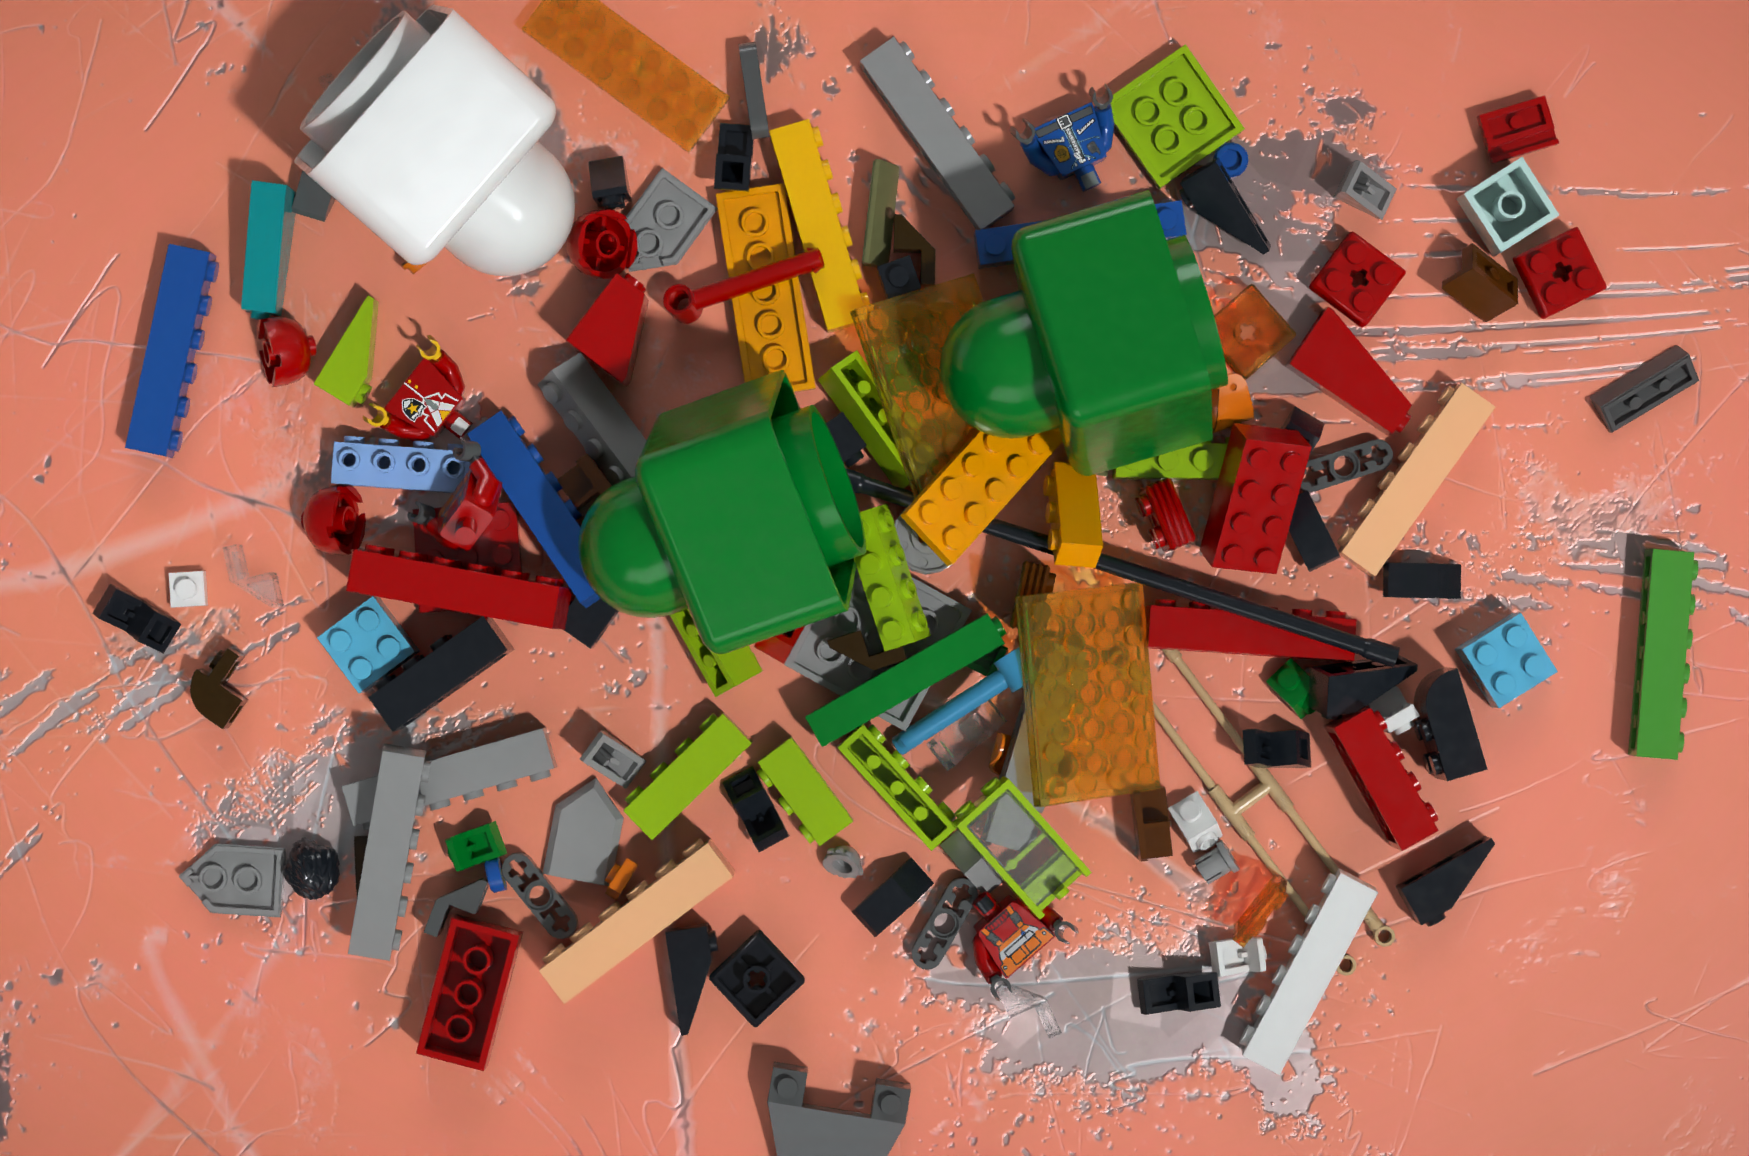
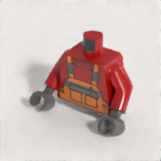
(469, 506)
(1010, 937)

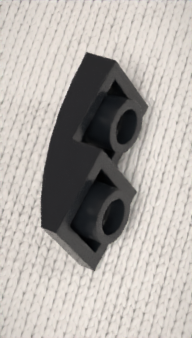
(1311, 534)

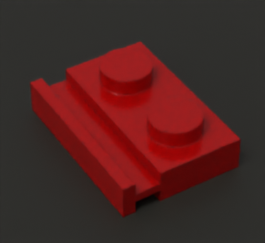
(1517, 129)

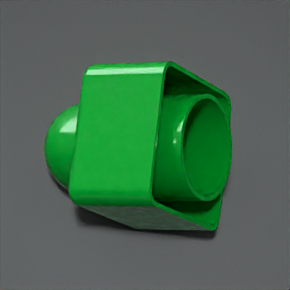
(1096, 342)
(732, 517)

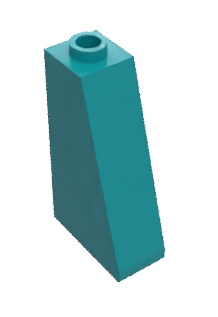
(267, 249)

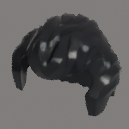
(311, 869)

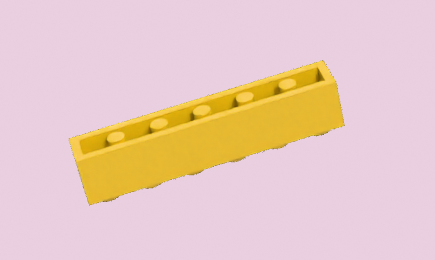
(817, 221)

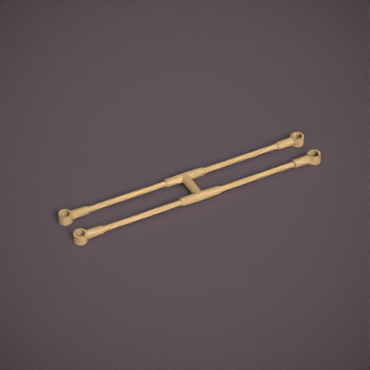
(1267, 785)

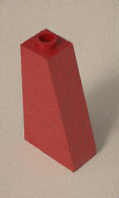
(1346, 372)

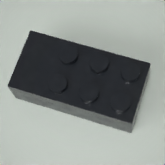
(440, 673)

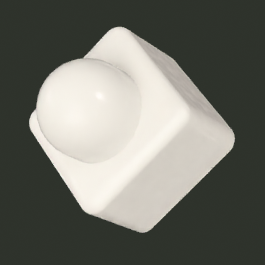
(441, 148)

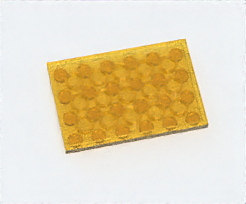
(904, 351)
(1087, 693)

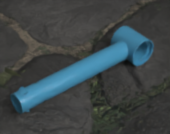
(1007, 676)

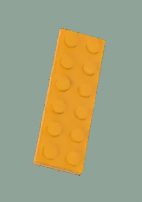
(772, 318)
(975, 489)

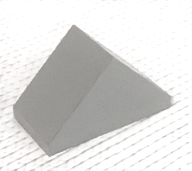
(1365, 190)
(613, 759)
(971, 862)

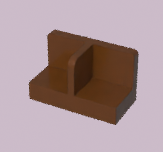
(1482, 285)
(584, 483)
(1151, 824)

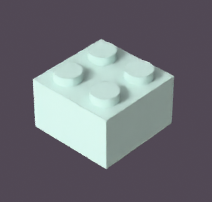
(1507, 206)

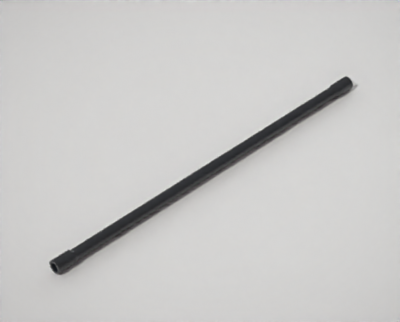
(1366, 647)

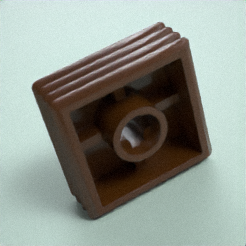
(1033, 580)

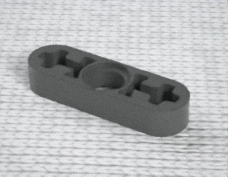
(753, 90)
(1370, 466)
(517, 880)
(924, 941)

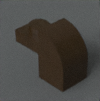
(212, 694)

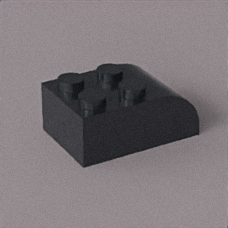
(1447, 726)

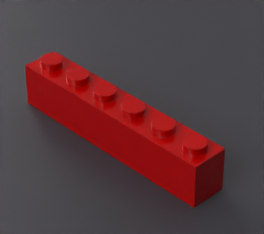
(1227, 633)

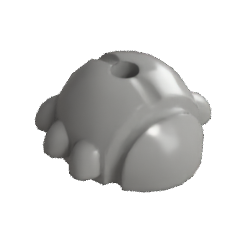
(843, 862)

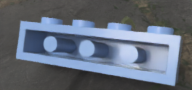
(397, 466)

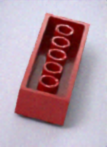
(459, 589)

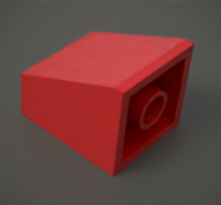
(613, 327)

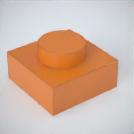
(619, 877)

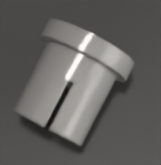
(1216, 863)

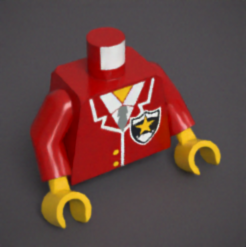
(426, 400)

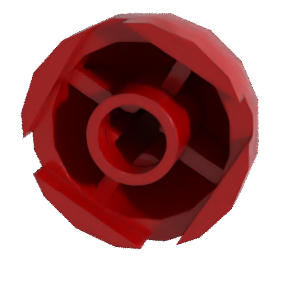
(602, 244)
(285, 350)
(334, 520)

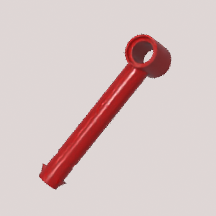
(739, 285)

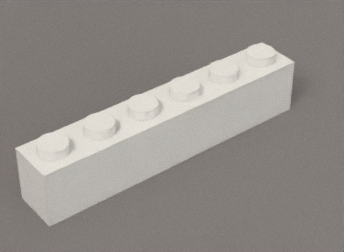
(1308, 971)

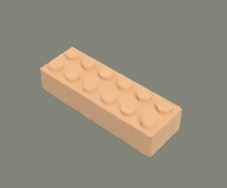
(636, 921)

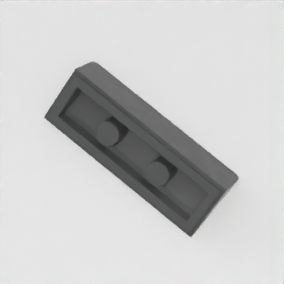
(1644, 388)

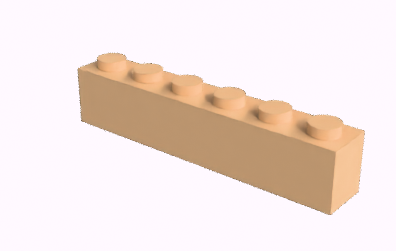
(1415, 479)

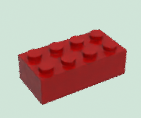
(1255, 498)
(1382, 778)
(469, 992)

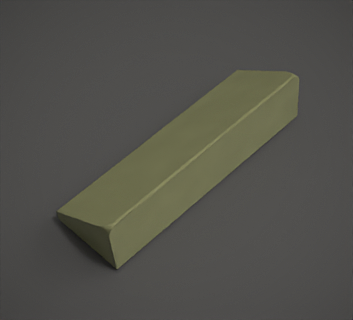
(880, 213)

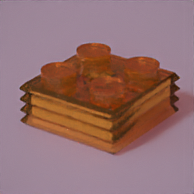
(1270, 331)

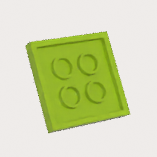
(1173, 117)

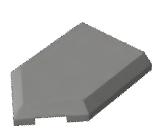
(667, 221)
(584, 836)
(239, 879)

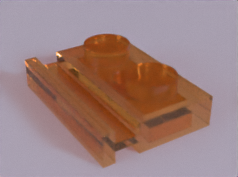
(1255, 916)

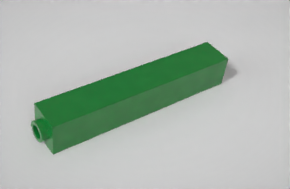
(906, 679)

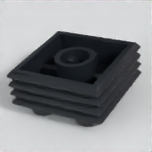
(734, 975)

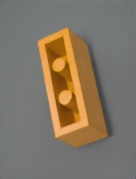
(1073, 516)

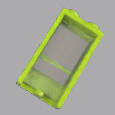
(1019, 845)

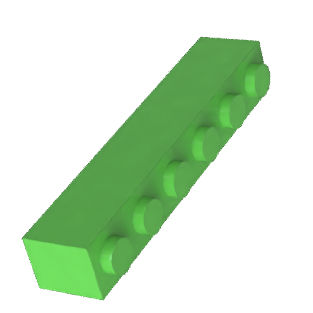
(1662, 654)

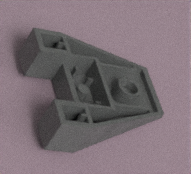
(827, 1131)

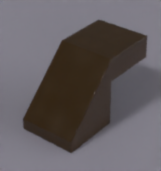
(909, 240)
(854, 647)

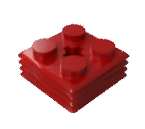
(1334, 279)
(1553, 294)
(1166, 514)

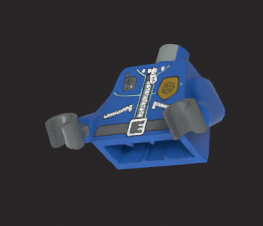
(1072, 141)

